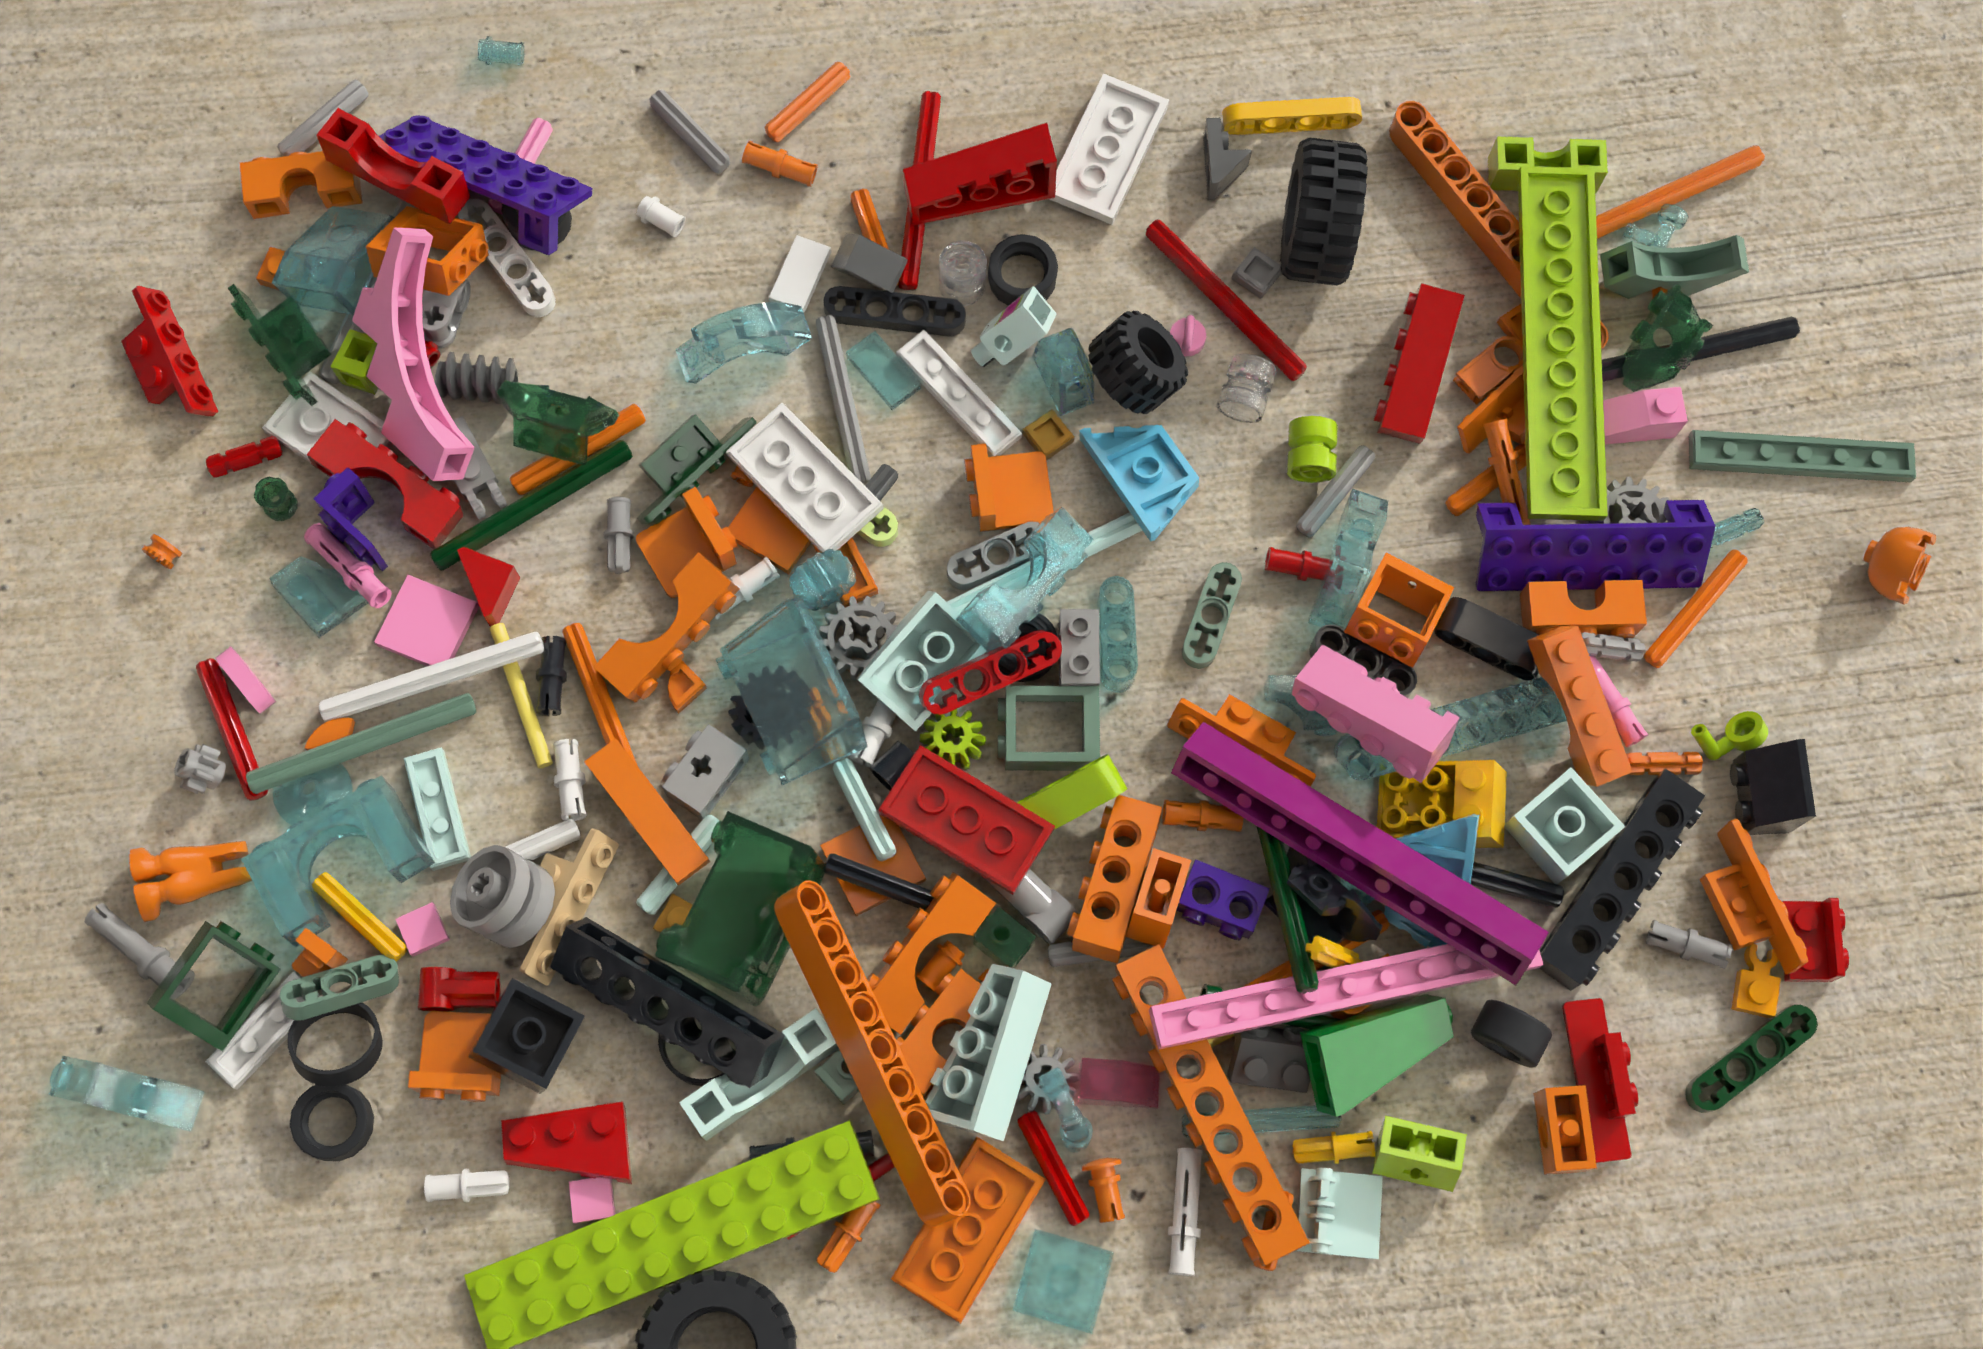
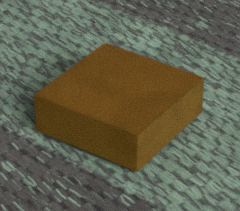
(1048, 434)

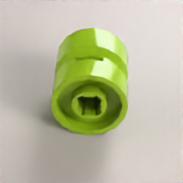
(1311, 447)

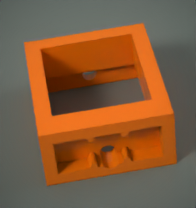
(461, 238)
(1426, 598)

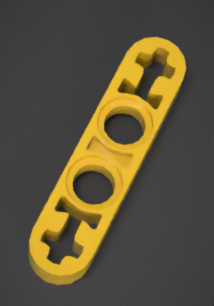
(1292, 115)

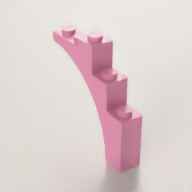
(400, 366)

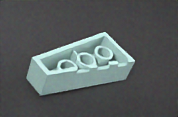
(990, 1054)

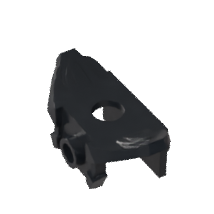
(1327, 904)

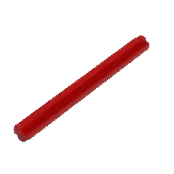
(923, 152)
(1226, 300)

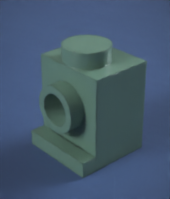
(837, 1081)

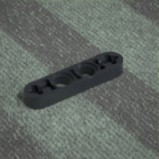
(896, 304)

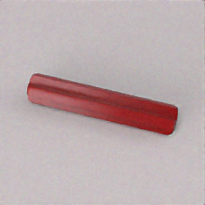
(1053, 1168)

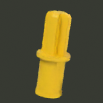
(1333, 1147)

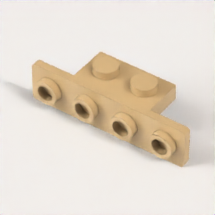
(574, 889)

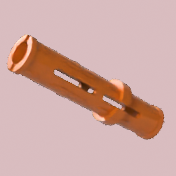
(1505, 466)

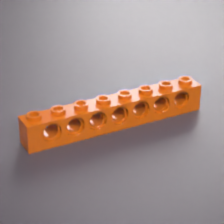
(1286, 1234)

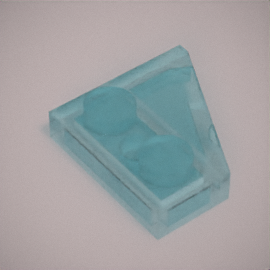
(317, 594)

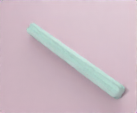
(1017, 578)

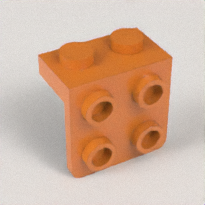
(1008, 488)
(684, 534)
(445, 1059)

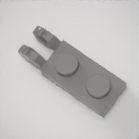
(478, 475)

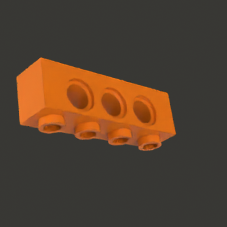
(1107, 936)

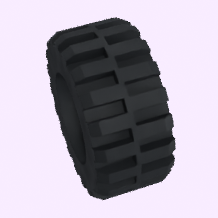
(1323, 211)
(711, 1293)

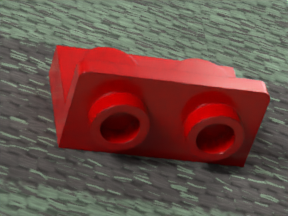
(1821, 929)

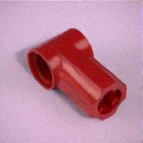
(449, 989)

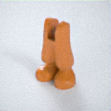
(191, 873)

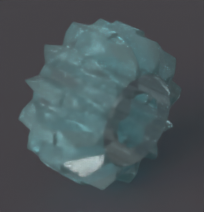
(823, 579)

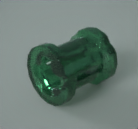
(281, 509)

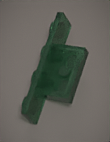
(288, 336)

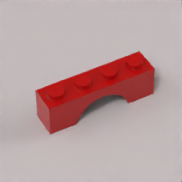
(360, 151)
(426, 512)

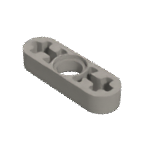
(969, 558)

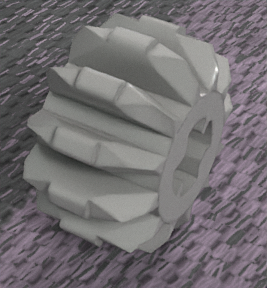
(1033, 1071)

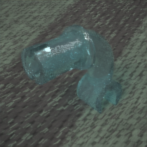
(1074, 1128)

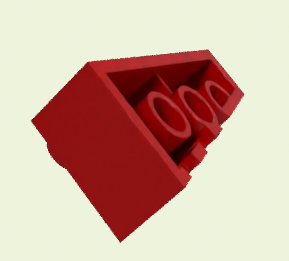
(983, 177)

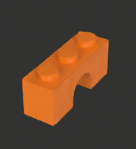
(271, 181)
(1617, 610)
(949, 1008)

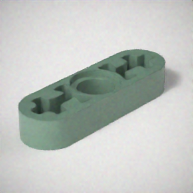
(1210, 587)
(309, 985)

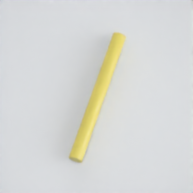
(523, 703)

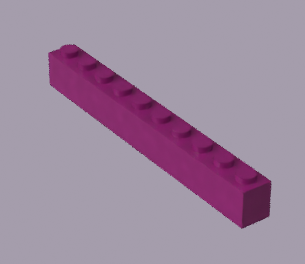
(1360, 853)

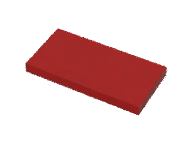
(966, 819)

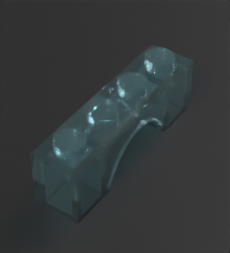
(1052, 549)

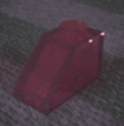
(1117, 1083)

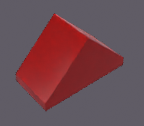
(491, 582)

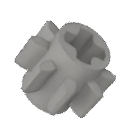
(199, 768)

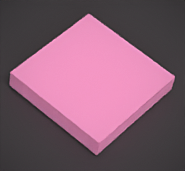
(426, 622)

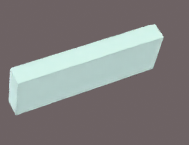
(437, 808)

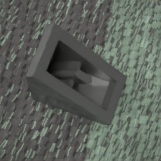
(869, 262)

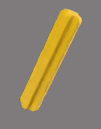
(359, 916)
(1331, 953)

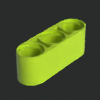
(1076, 792)

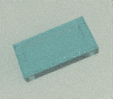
(883, 370)

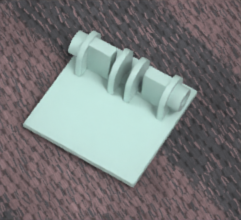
(1340, 1212)

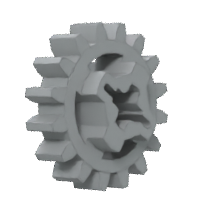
(1633, 501)
(846, 646)

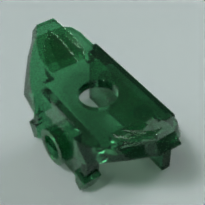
(1651, 365)
(554, 420)

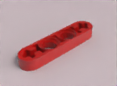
(992, 677)

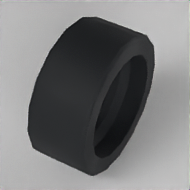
(1015, 246)
(350, 1147)

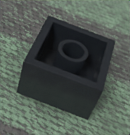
(526, 1036)

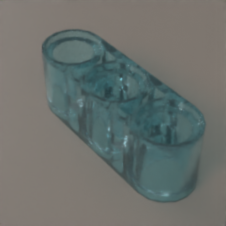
(1120, 617)

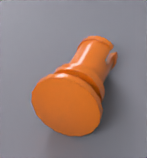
(1106, 1188)

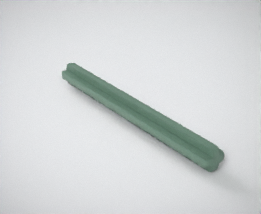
(360, 743)

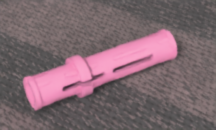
(356, 574)
(1624, 719)

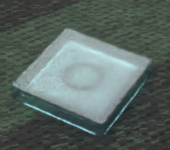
(1063, 1281)

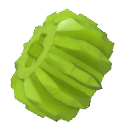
(958, 727)

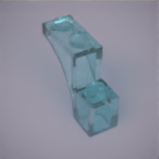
(1350, 559)
(125, 1092)

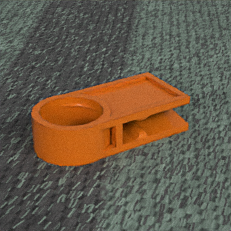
(1485, 372)

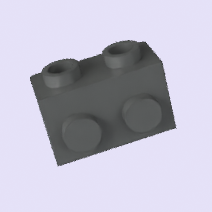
(1270, 1059)

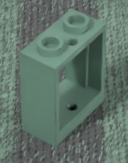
(1049, 760)

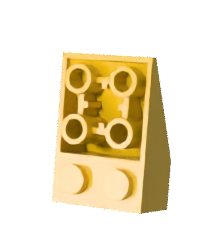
(1446, 794)

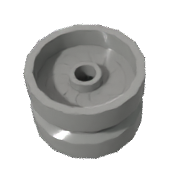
(502, 896)

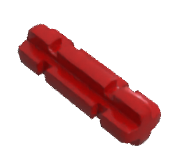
(244, 456)

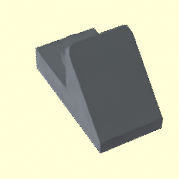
(1221, 164)

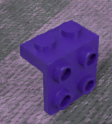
(341, 504)

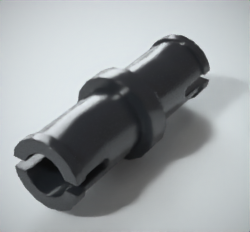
(551, 676)

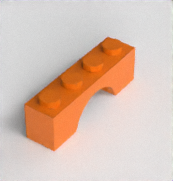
(701, 595)
(1593, 734)
(955, 909)

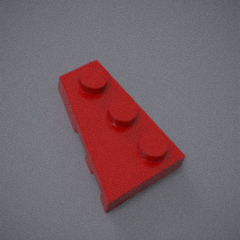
(573, 1141)

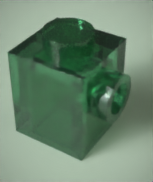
(1003, 939)

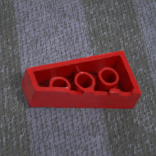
(1419, 363)

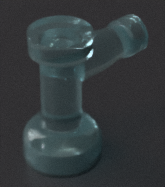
(1670, 218)

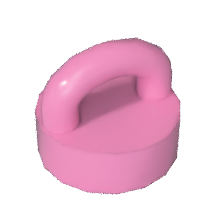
(1189, 335)

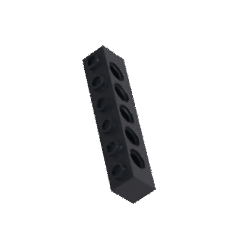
(1664, 794)
(686, 1000)

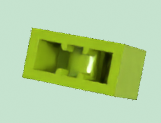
(1419, 1153)

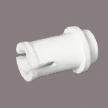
(659, 215)

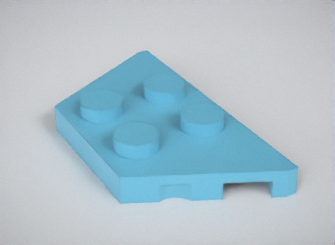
(1144, 472)
(1450, 847)

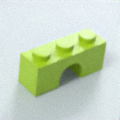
(1513, 152)

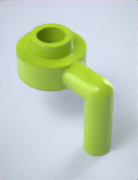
(1742, 732)

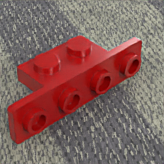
(163, 356)
(1601, 1065)

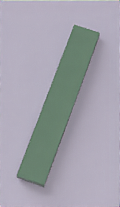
(1802, 456)

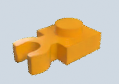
(1755, 988)

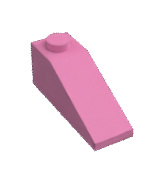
(1644, 416)

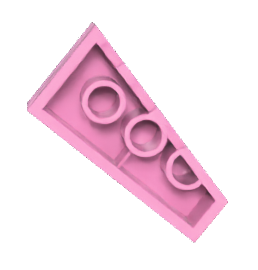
(1375, 713)

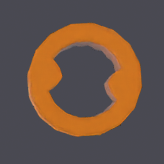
(162, 550)

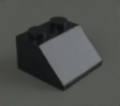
(1773, 788)

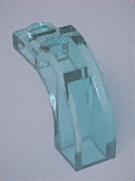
(740, 332)

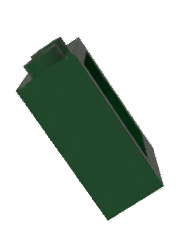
(219, 1035)

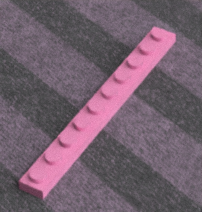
(1337, 990)

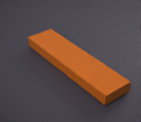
(647, 811)

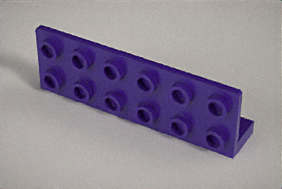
(497, 174)
(1589, 554)

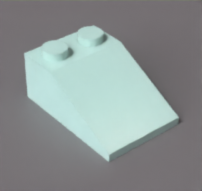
(919, 648)

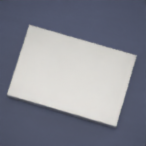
(301, 425)

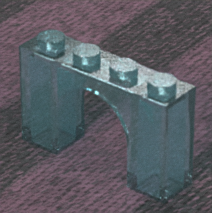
(285, 864)

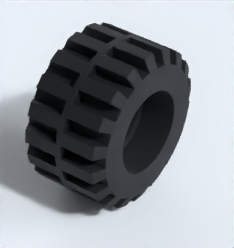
(1138, 362)

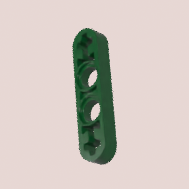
(1754, 1062)

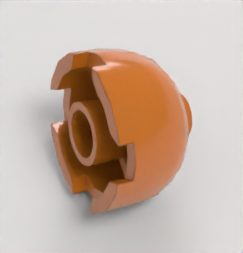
(1898, 561)

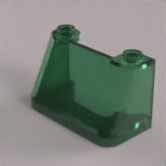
(732, 927)

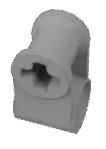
(443, 314)

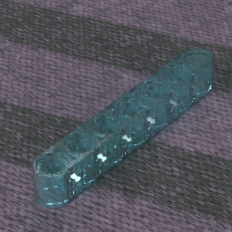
(1483, 728)

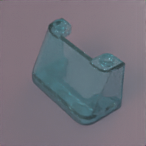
(792, 692)

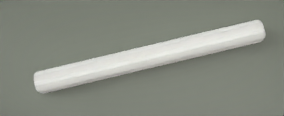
(431, 676)

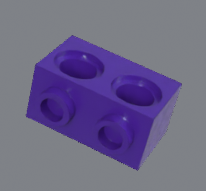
(1224, 890)

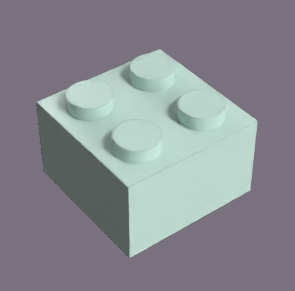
(1563, 826)

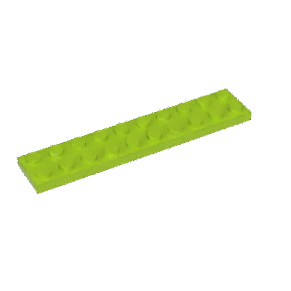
(1561, 344)
(671, 1237)

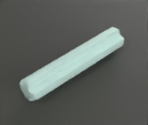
(864, 809)
(663, 883)

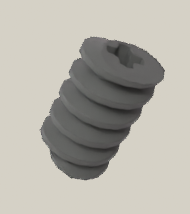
(473, 380)

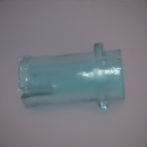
(500, 51)

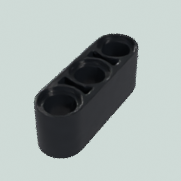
(1488, 637)
(1352, 648)

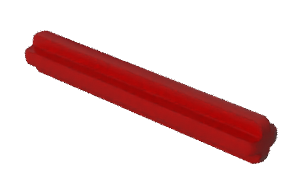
(228, 723)

